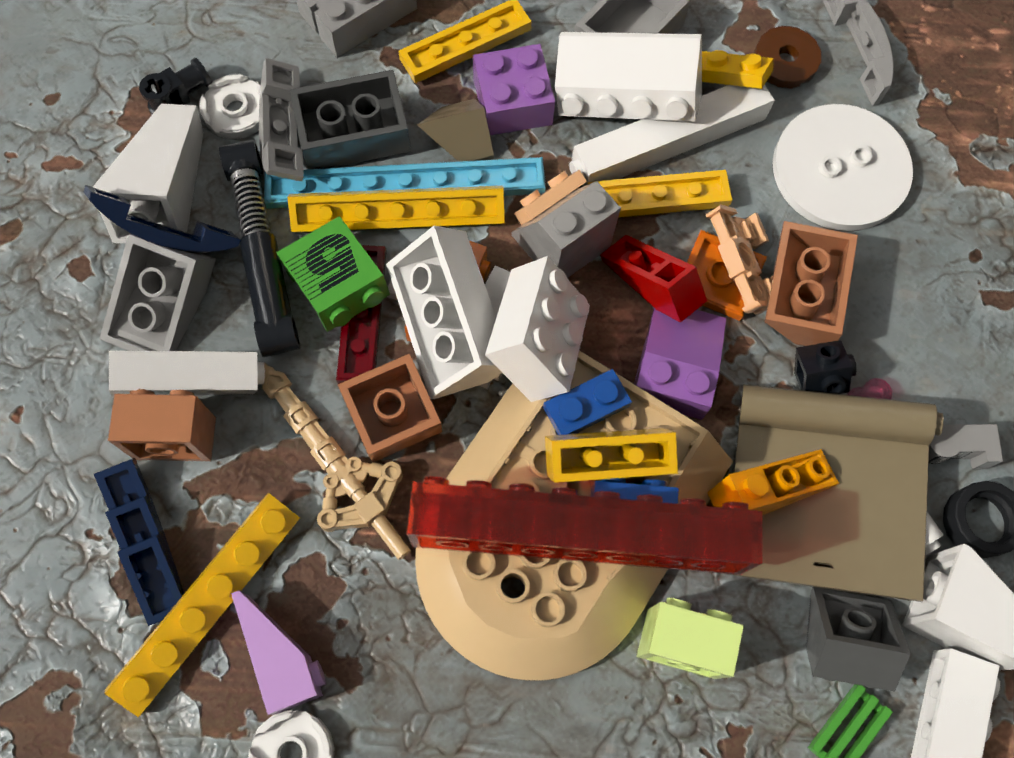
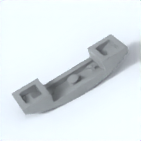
(871, 42)
(277, 121)

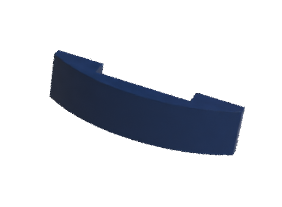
(204, 237)

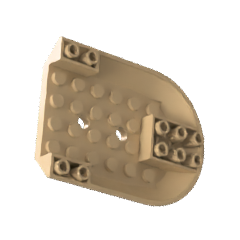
(568, 608)

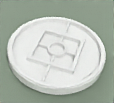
(842, 167)

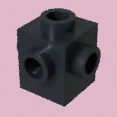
(824, 368)

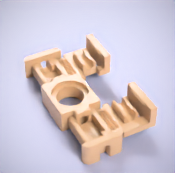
(737, 240)

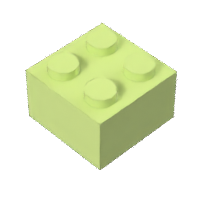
(691, 639)

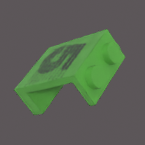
(334, 273)

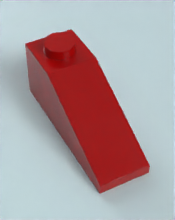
(658, 277)

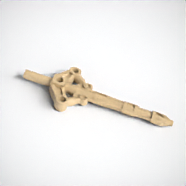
(344, 474)

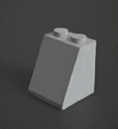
(572, 229)

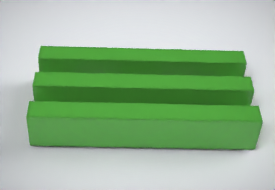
(871, 703)

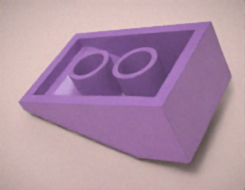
(682, 361)

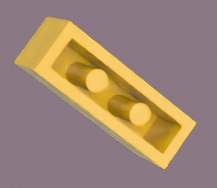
(611, 455)

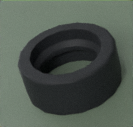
(957, 526)

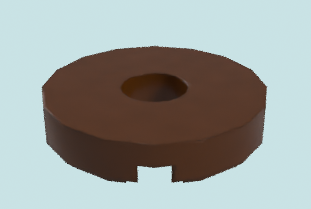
(798, 45)

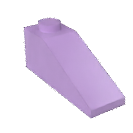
(280, 665)

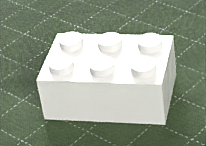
(538, 330)

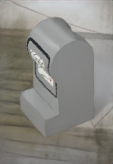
(967, 441)

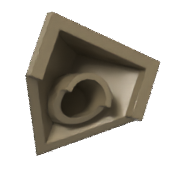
(461, 130)

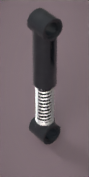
(273, 321)

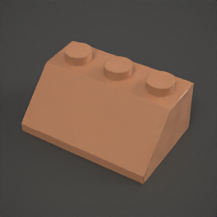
(811, 283)

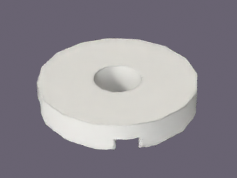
(221, 93)
(292, 726)

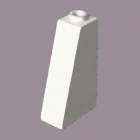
(185, 370)

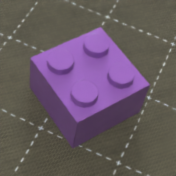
(514, 89)

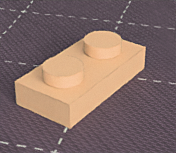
(537, 203)

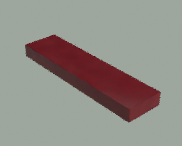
(361, 334)

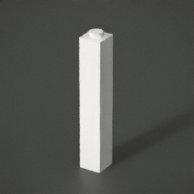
(654, 141)

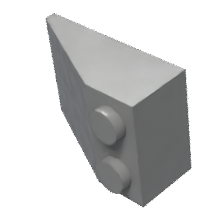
(155, 296)

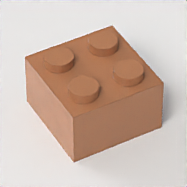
(390, 408)
(162, 426)

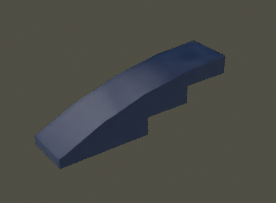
(141, 540)

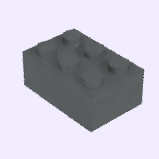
(350, 120)

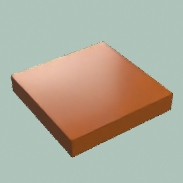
(720, 290)

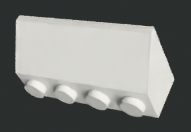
(629, 75)
(445, 310)

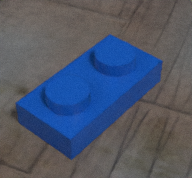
(587, 404)
(631, 491)

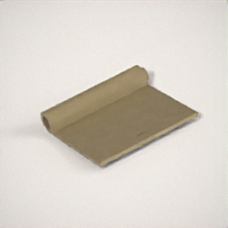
(876, 515)

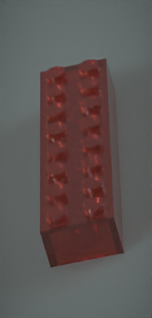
(585, 527)

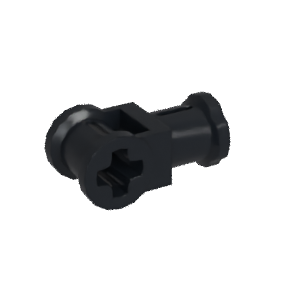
(174, 86)

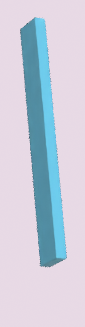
(516, 175)

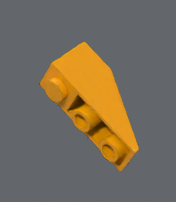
(776, 483)

